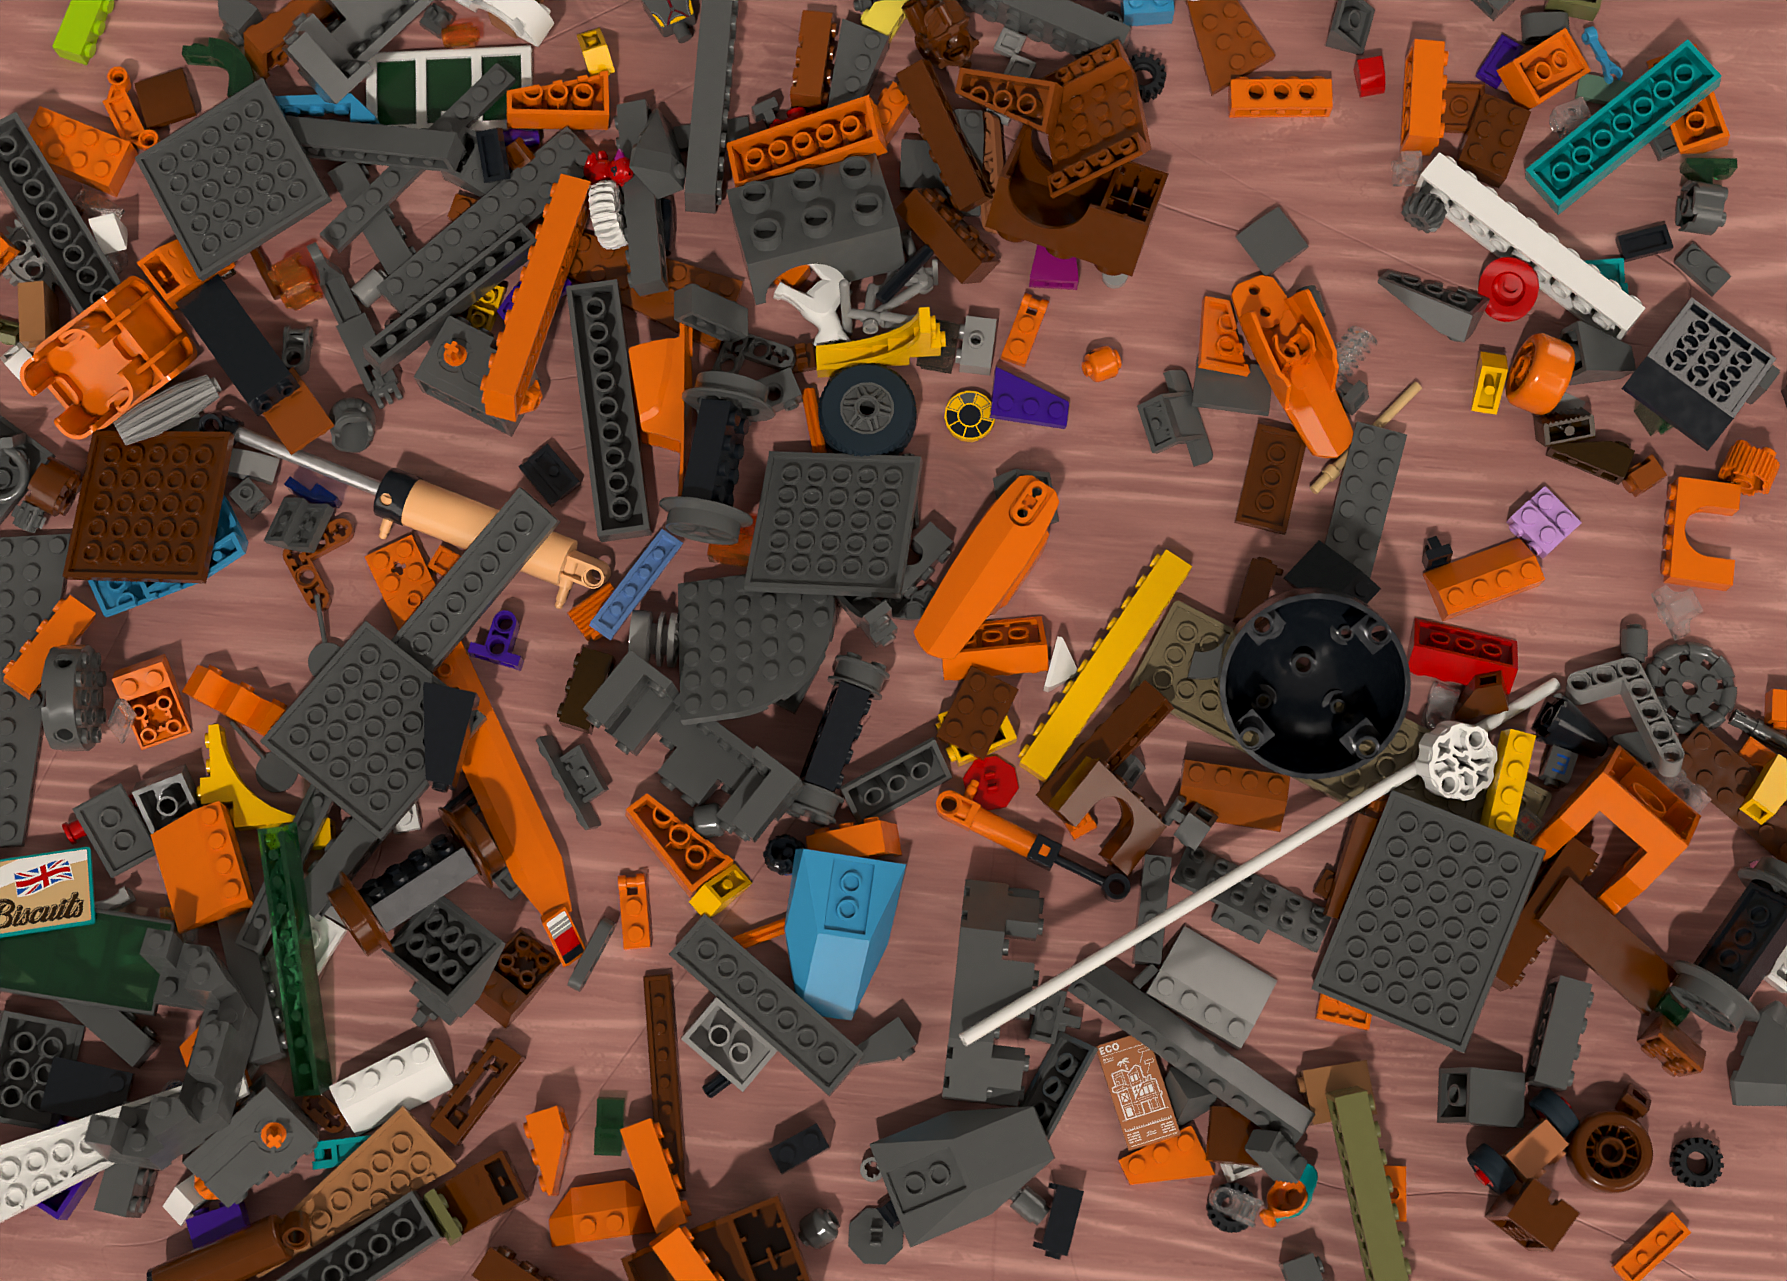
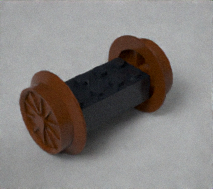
(417, 880)

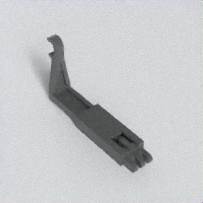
(353, 326)

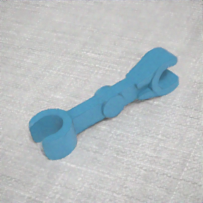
(1590, 38)

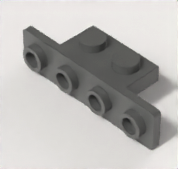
(577, 778)

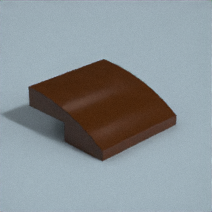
(165, 99)
(1228, 1137)

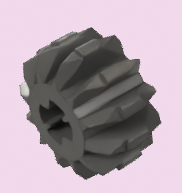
(1424, 212)

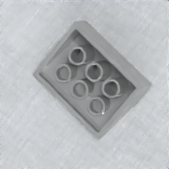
(1211, 988)

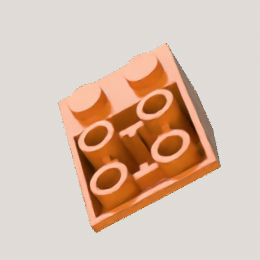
(172, 272)
(155, 699)
(551, 1140)

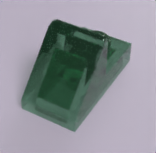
(1706, 168)

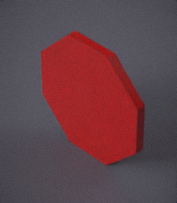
(996, 782)

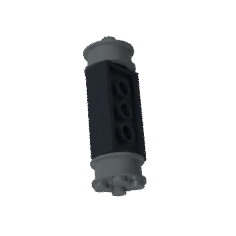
(839, 727)

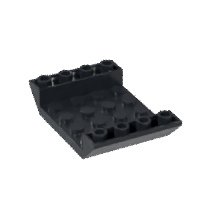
(1699, 374)

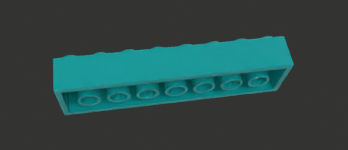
(1623, 127)

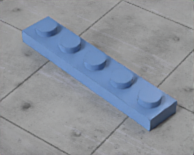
(636, 584)

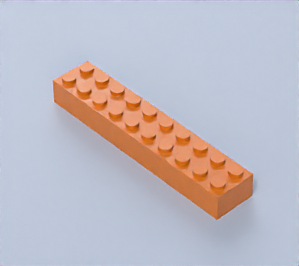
(536, 298)

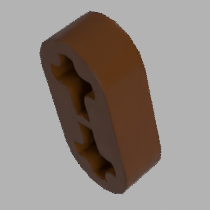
(320, 1117)

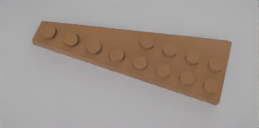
(376, 1174)

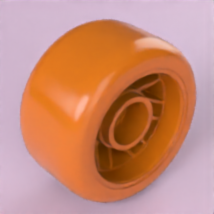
(1540, 374)

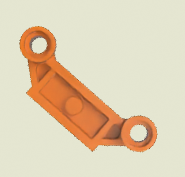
(123, 112)

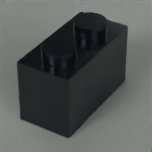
(799, 1148)

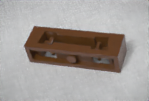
(459, 1093)

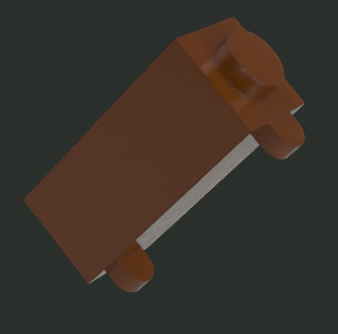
(1256, 587)

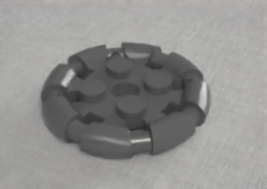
(1703, 680)

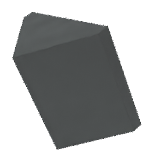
(1350, 26)

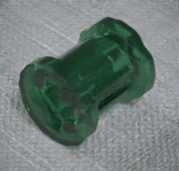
(1671, 1009)

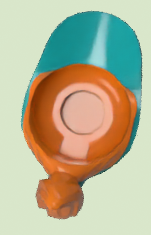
(1289, 1199)

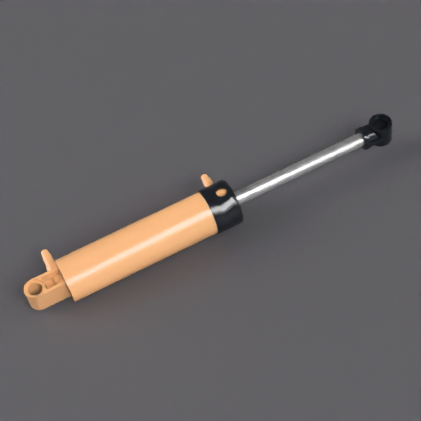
(429, 509)

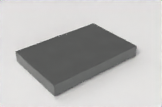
(1232, 391)
(115, 830)

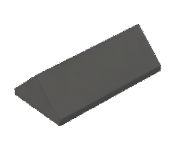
(896, 781)
(1058, 1079)

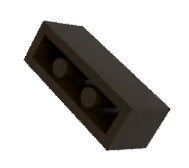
(590, 673)

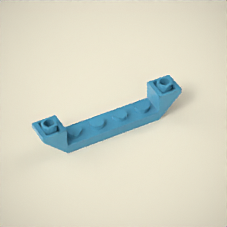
(316, 106)

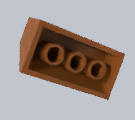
(1236, 794)

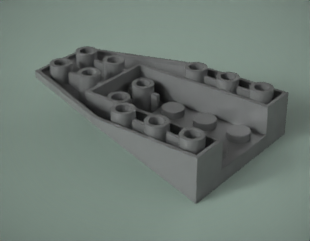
(960, 1167)

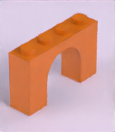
(1682, 562)

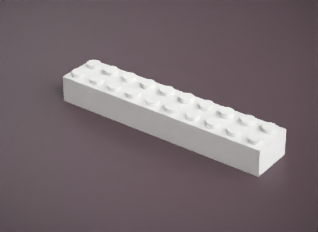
(1509, 233)

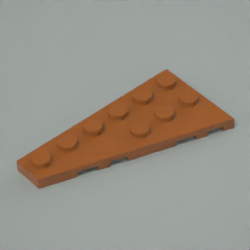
(1226, 41)

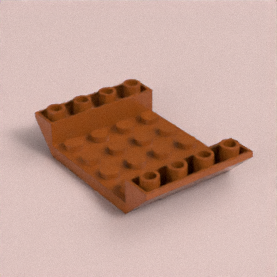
(1098, 118)

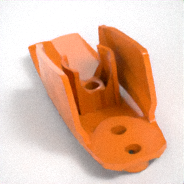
(1296, 360)
(659, 377)
(988, 567)

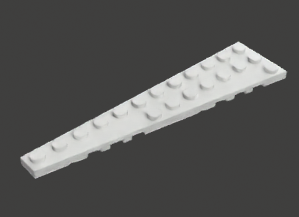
(57, 1159)

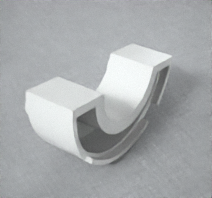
(525, 17)

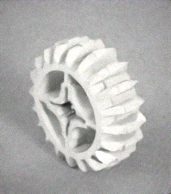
(606, 214)

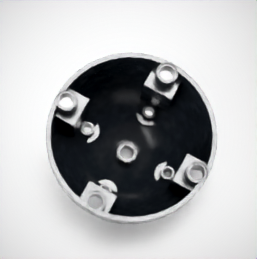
(1297, 724)

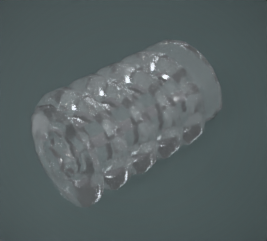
(1351, 348)

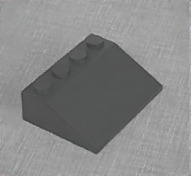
(447, 954)
(25, 1065)

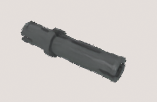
(1759, 730)

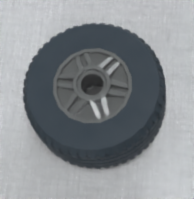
(872, 391)

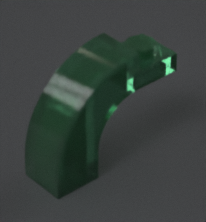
(225, 56)

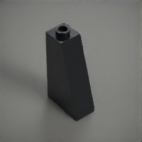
(447, 731)

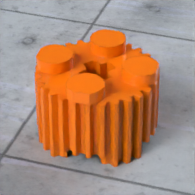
(1750, 468)

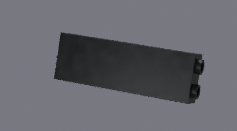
(238, 345)

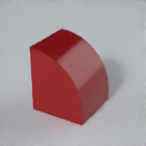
(1370, 76)

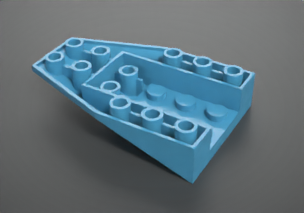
(838, 926)

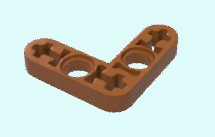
(305, 557)

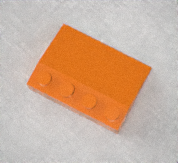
(202, 867)

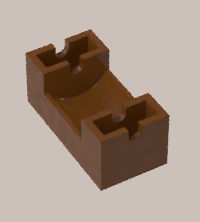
(1530, 1218)

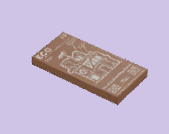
(1137, 1092)

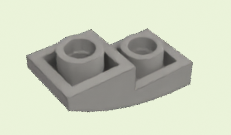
(252, 465)

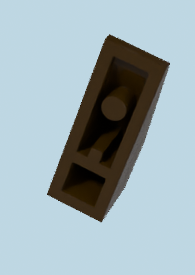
(1601, 458)

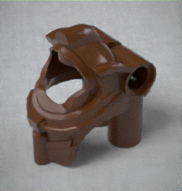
(941, 25)

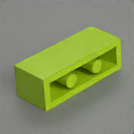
(81, 29)

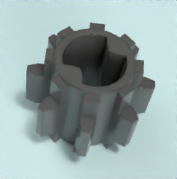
(28, 517)

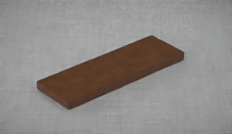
(1606, 945)

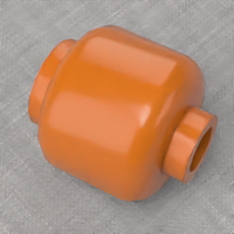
(1101, 363)

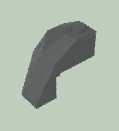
(1764, 1066)

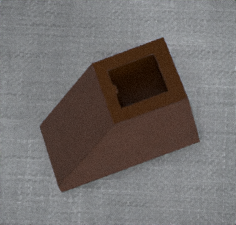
(1483, 696)

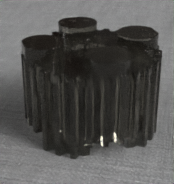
(942, 363)

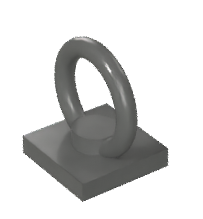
(7, 447)

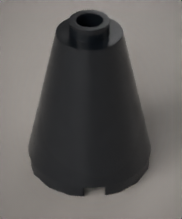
(1569, 728)

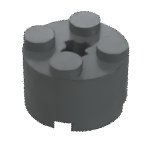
(1701, 208)

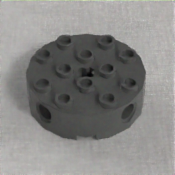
(73, 698)

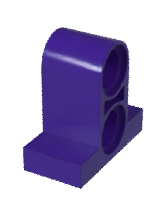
(499, 636)

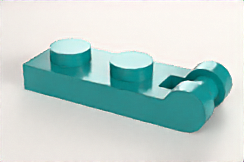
(340, 1150)

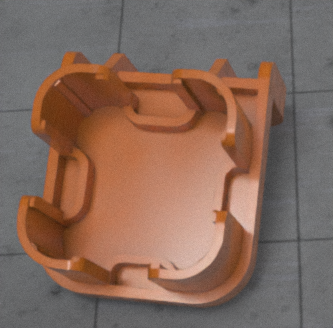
(109, 358)

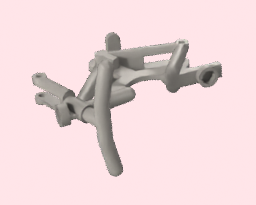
(919, 283)

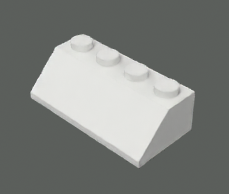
(397, 1081)

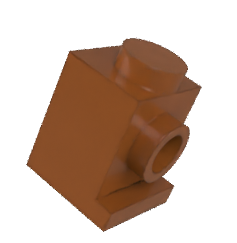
(1644, 476)

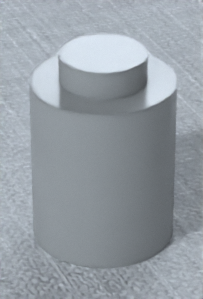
(366, 289)

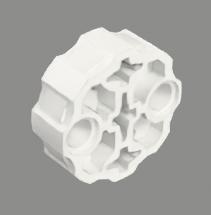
(1461, 780)

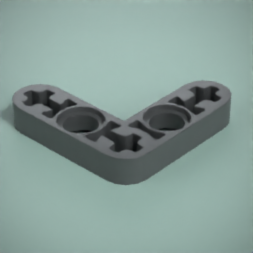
(746, 351)

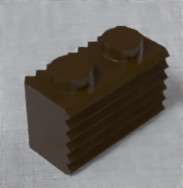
(1564, 427)

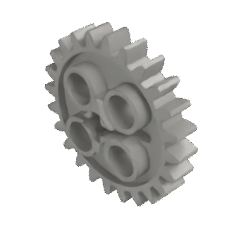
(30, 259)

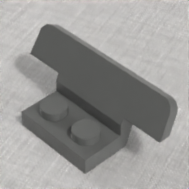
(1173, 420)

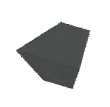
(1187, 1096)

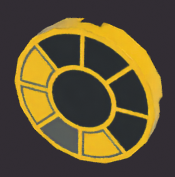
(969, 416)

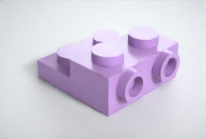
(1543, 522)

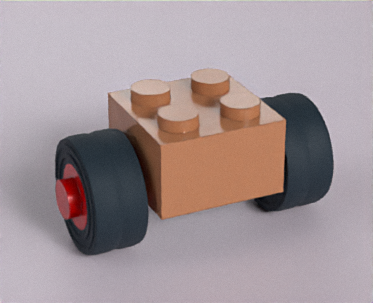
(1533, 1150)

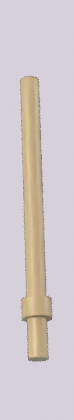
(1333, 470)

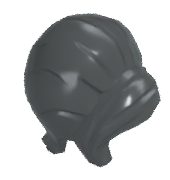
(353, 424)

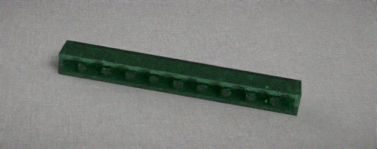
(295, 958)

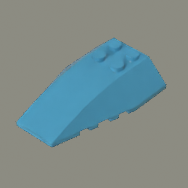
(123, 595)

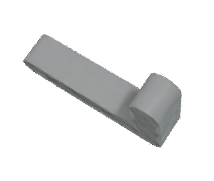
(1638, 706)

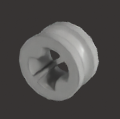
(864, 1172)

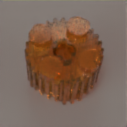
(295, 281)

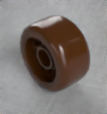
(1629, 1146)

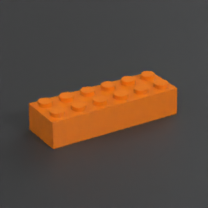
(808, 142)

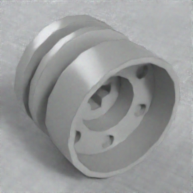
(654, 638)

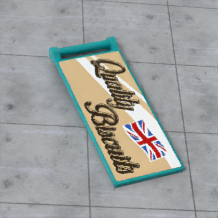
(46, 892)

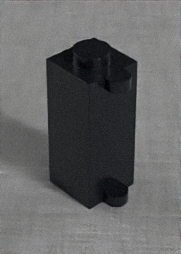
(1060, 1221)

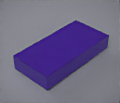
(1501, 54)

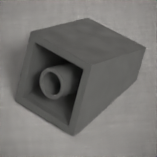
(1481, 1097)

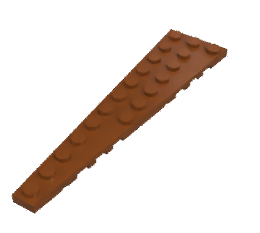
(597, 264)

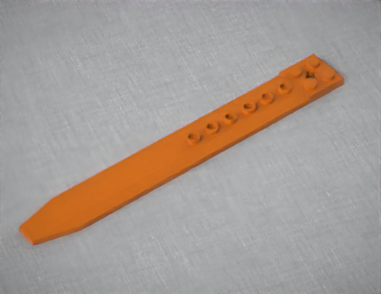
(489, 759)

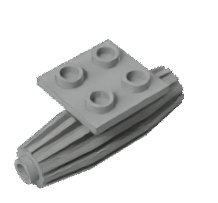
(169, 410)

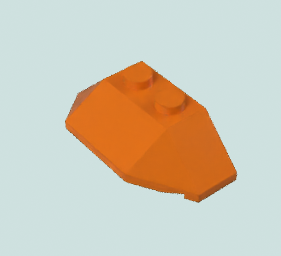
(599, 1214)

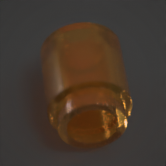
(460, 35)

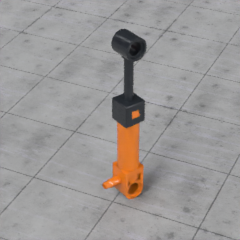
(1036, 848)

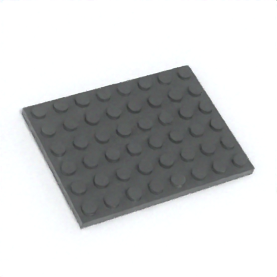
(1428, 920)

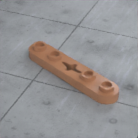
(991, 160)

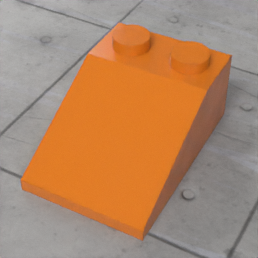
(1543, 70)

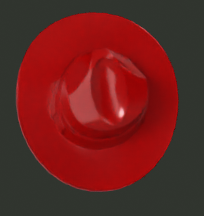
(1510, 287)

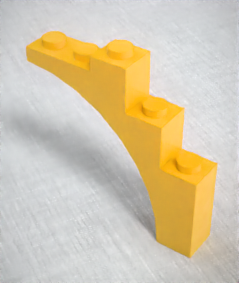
(914, 339)
(229, 788)
(1768, 791)

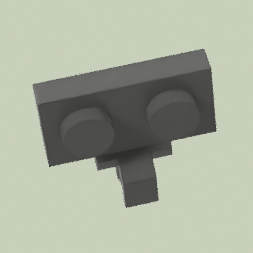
(430, 1007)
(1052, 1017)

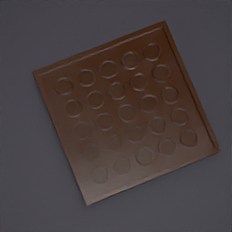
(149, 507)

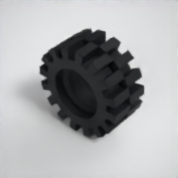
(1157, 72)
(1712, 1157)
(1218, 1219)

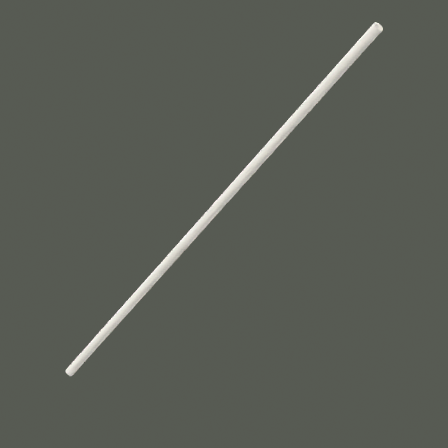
(1231, 878)

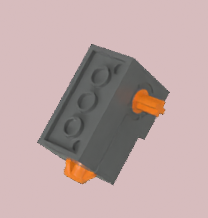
(456, 368)
(263, 1136)

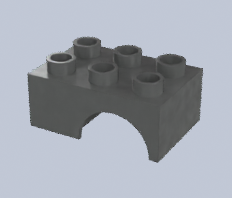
(817, 216)

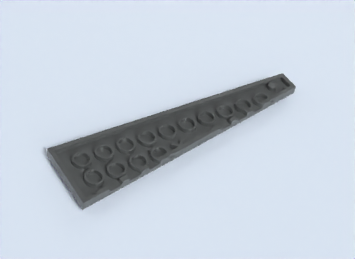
(28, 593)

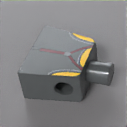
(671, 17)

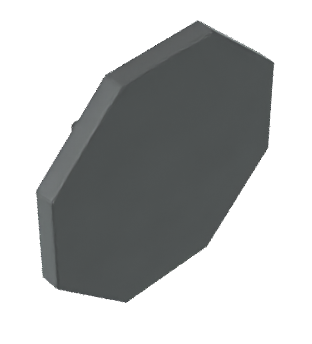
(873, 1238)

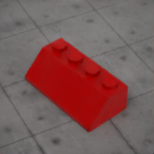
(1459, 653)

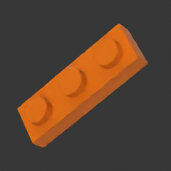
(1651, 1248)

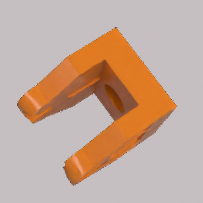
(1640, 808)

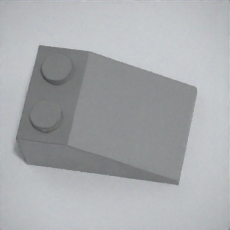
(728, 1044)

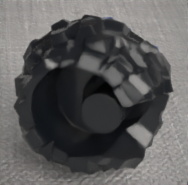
(780, 854)

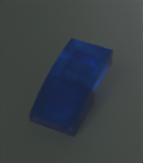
(317, 495)

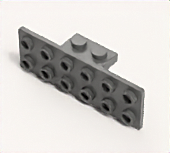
(1253, 903)

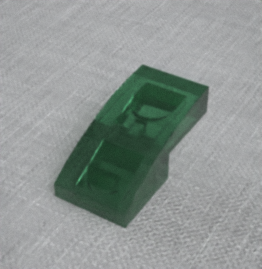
(609, 1121)

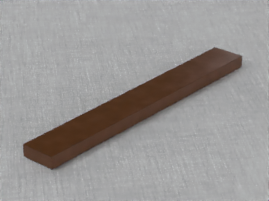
(664, 1067)

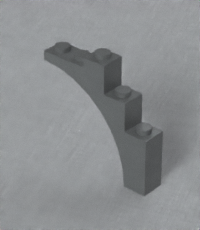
(871, 616)

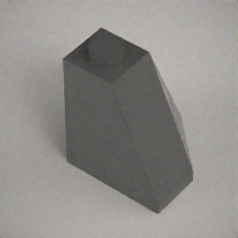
(1597, 354)

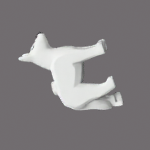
(819, 304)

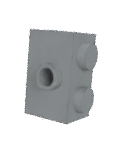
(977, 345)

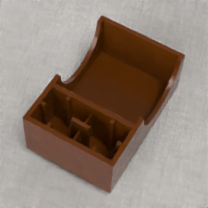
(1094, 222)
(741, 1245)

